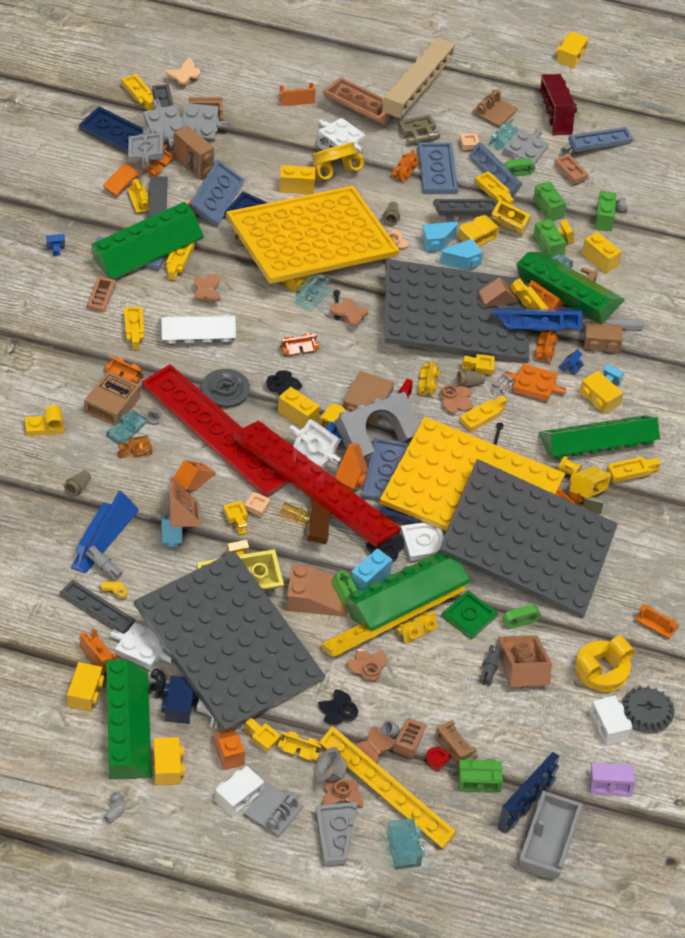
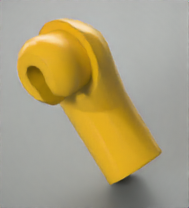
(116, 588)

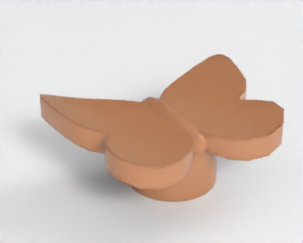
(206, 288)
(350, 313)
(376, 744)
(342, 791)

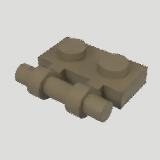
(417, 125)

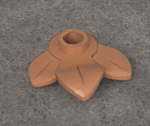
(456, 398)
(366, 663)

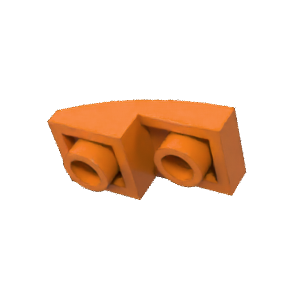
(120, 180)

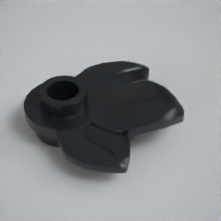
(282, 381)
(390, 547)
(336, 708)

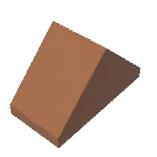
(497, 293)

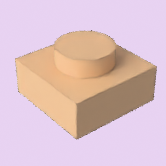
(469, 141)
(257, 504)

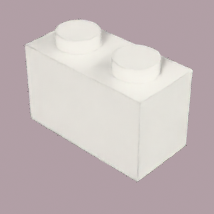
(611, 720)
(239, 791)

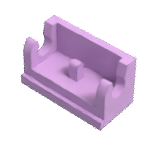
(612, 779)

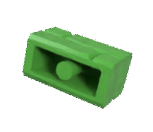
(549, 201)
(605, 211)
(549, 238)
(480, 775)

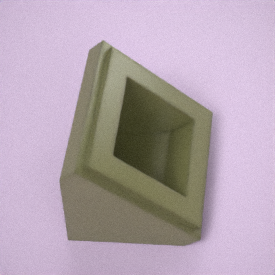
(594, 504)

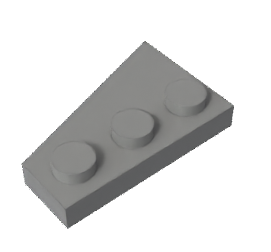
(335, 830)

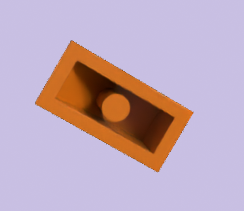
(353, 467)
(193, 474)
(229, 749)

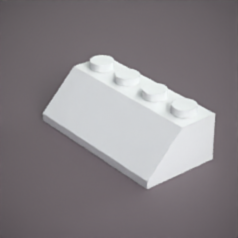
(198, 327)

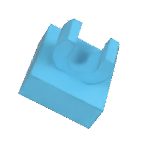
(613, 374)

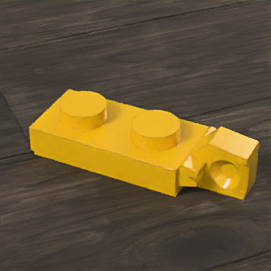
(138, 90)
(494, 188)
(177, 261)
(527, 295)
(134, 325)
(483, 413)
(632, 468)

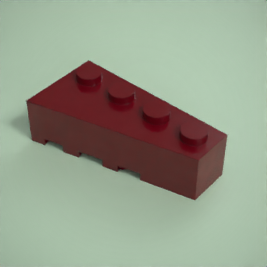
(558, 103)

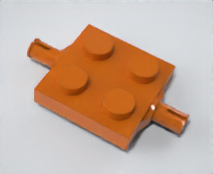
(535, 382)

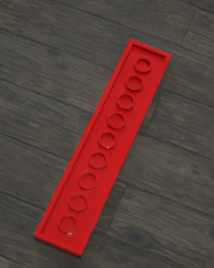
(211, 427)
(317, 483)

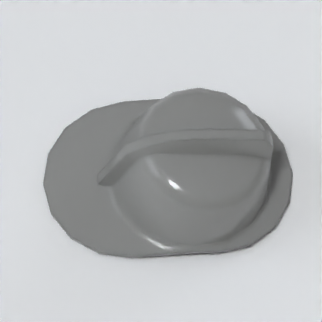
(330, 766)

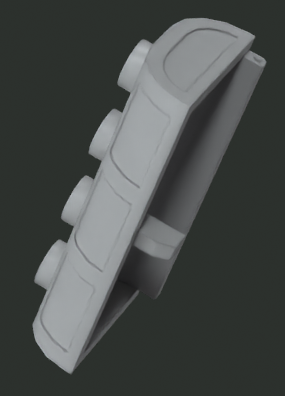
(550, 835)

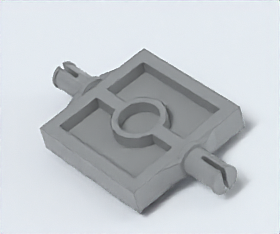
(164, 120)
(203, 120)
(526, 146)
(146, 147)

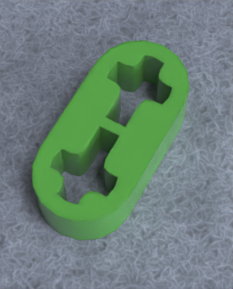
(520, 167)
(343, 585)
(521, 616)

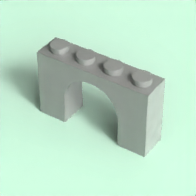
(394, 408)

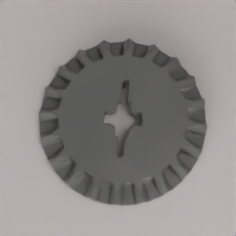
(233, 380)
(648, 721)

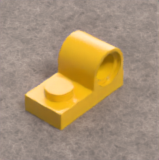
(49, 424)

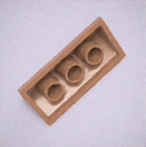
(357, 101)
(183, 507)

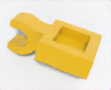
(481, 363)
(236, 514)
(262, 736)

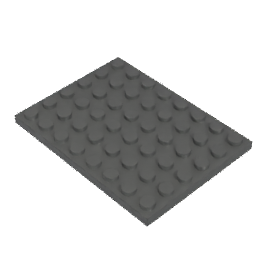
(444, 312)
(528, 538)
(229, 641)

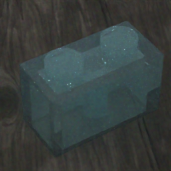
(405, 843)

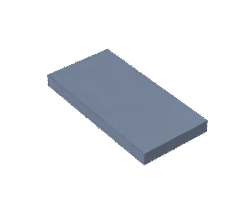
(437, 168)
(216, 193)
(382, 466)

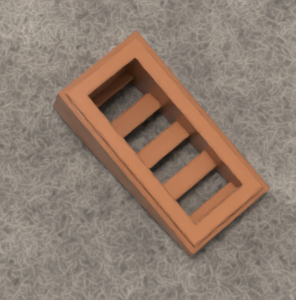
(101, 282)
(405, 749)

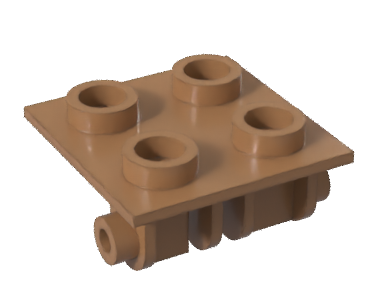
(495, 109)

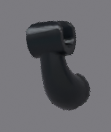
(160, 679)

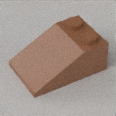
(313, 592)
(525, 661)

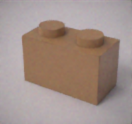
(603, 337)

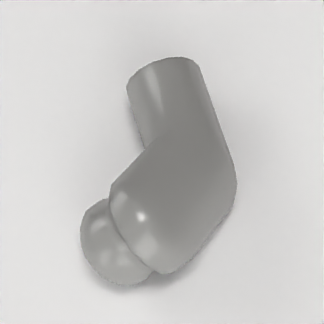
(117, 807)

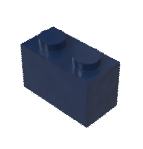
(179, 700)

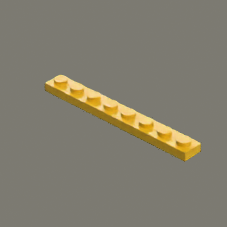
(359, 634)
(390, 788)

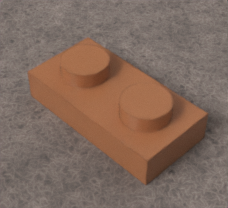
(571, 169)

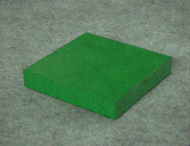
(469, 614)

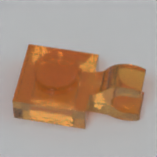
(137, 446)

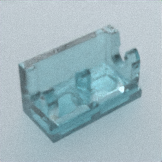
(313, 292)

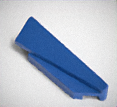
(539, 318)
(104, 529)

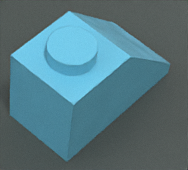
(438, 235)
(462, 255)
(170, 535)

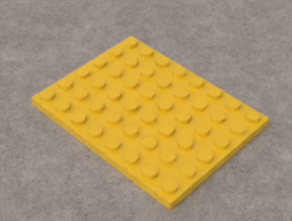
(311, 234)
(438, 467)

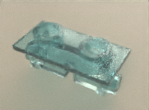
(501, 138)

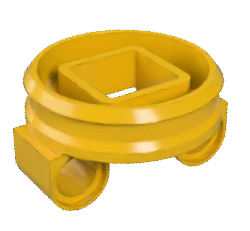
(345, 151)
(616, 652)

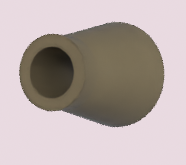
(391, 215)
(469, 378)
(77, 483)

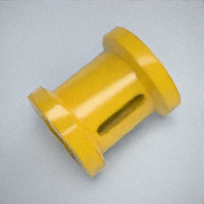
(565, 462)

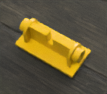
(139, 196)
(428, 379)
(418, 627)
(308, 747)

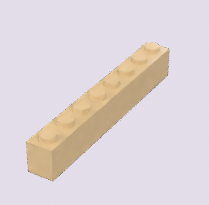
(418, 77)

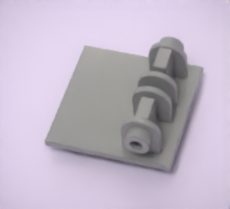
(274, 809)

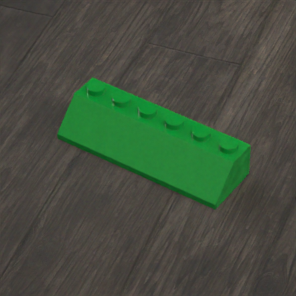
(147, 241)
(569, 286)
(600, 435)
(406, 590)
(128, 720)

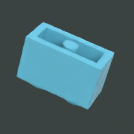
(372, 569)

